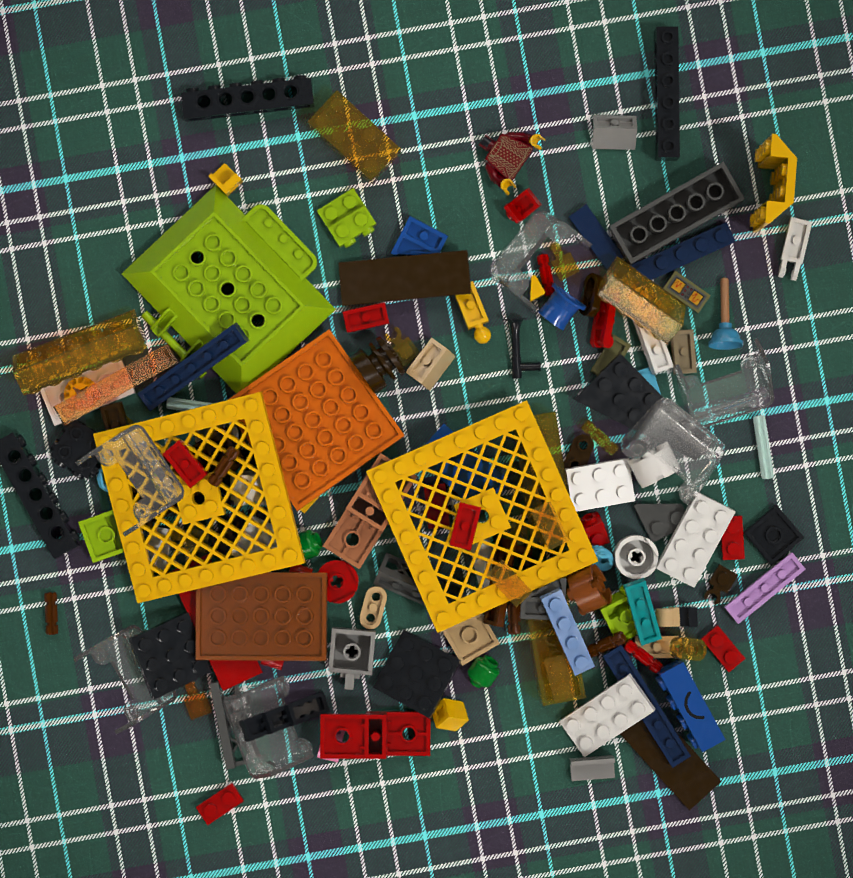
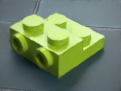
(347, 218)
(101, 536)
(618, 615)

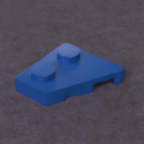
(419, 239)

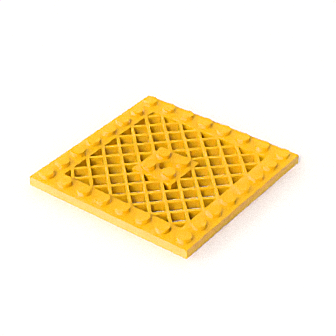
(518, 418)
(274, 490)

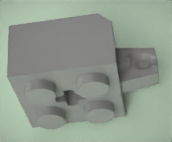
(342, 662)

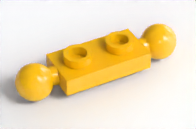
(474, 314)

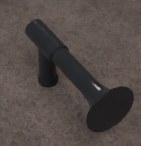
(517, 366)

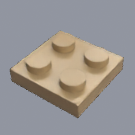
(471, 638)

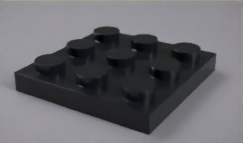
(168, 655)
(417, 674)

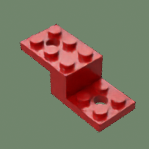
(374, 735)

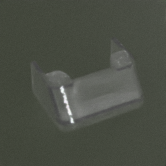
(507, 266)
(730, 394)
(144, 468)
(120, 654)

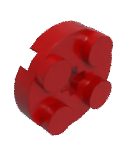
(348, 585)

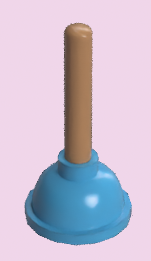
(725, 337)

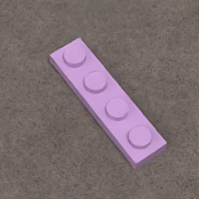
(764, 588)

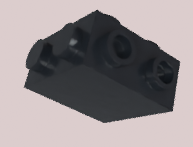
(74, 445)

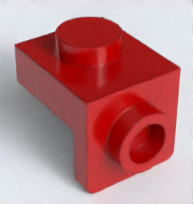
(522, 206)
(595, 529)

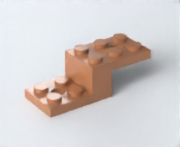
(363, 517)

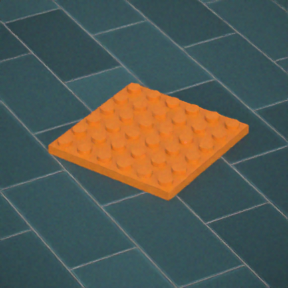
(322, 418)

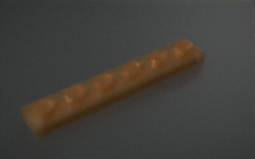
(115, 384)

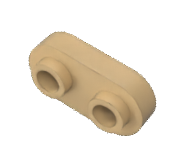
(373, 607)

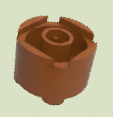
(588, 589)

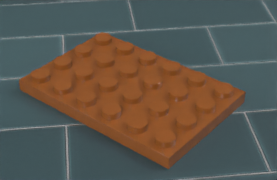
(263, 618)

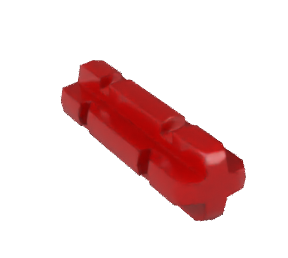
(545, 274)
(643, 656)

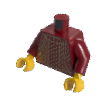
(508, 156)

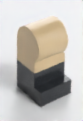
(677, 616)

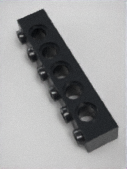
(666, 94)
(192, 97)
(35, 508)

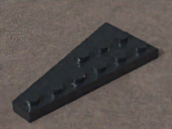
(619, 393)

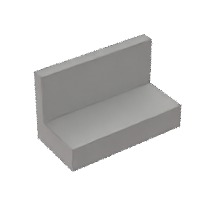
(614, 132)
(592, 768)

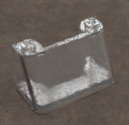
(274, 751)

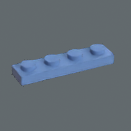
(567, 631)

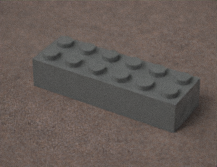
(676, 213)

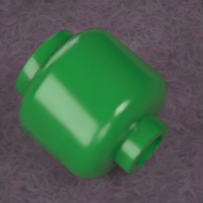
(310, 543)
(483, 671)

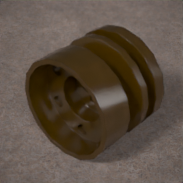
(378, 364)

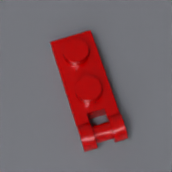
(603, 326)

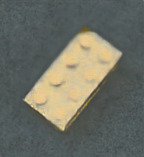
(354, 137)

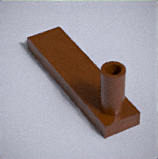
(497, 615)

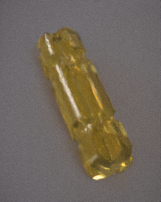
(599, 437)

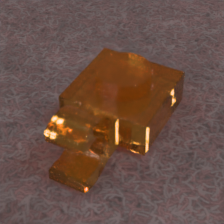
(196, 703)

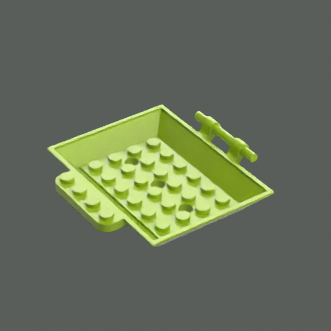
(252, 254)

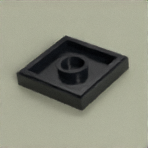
(773, 535)

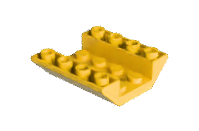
(775, 155)

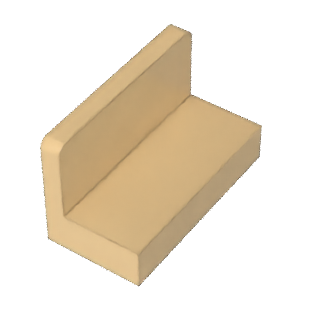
(430, 364)

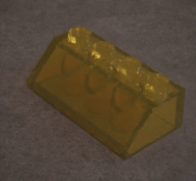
(642, 300)

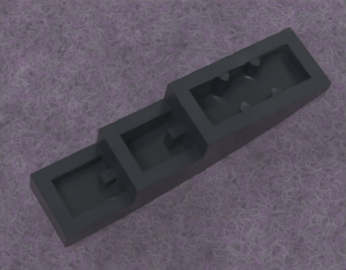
(284, 716)

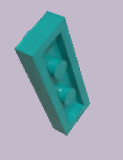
(642, 611)

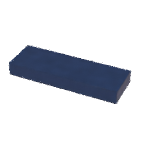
(592, 231)

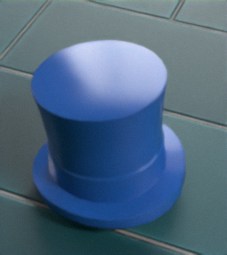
(560, 307)

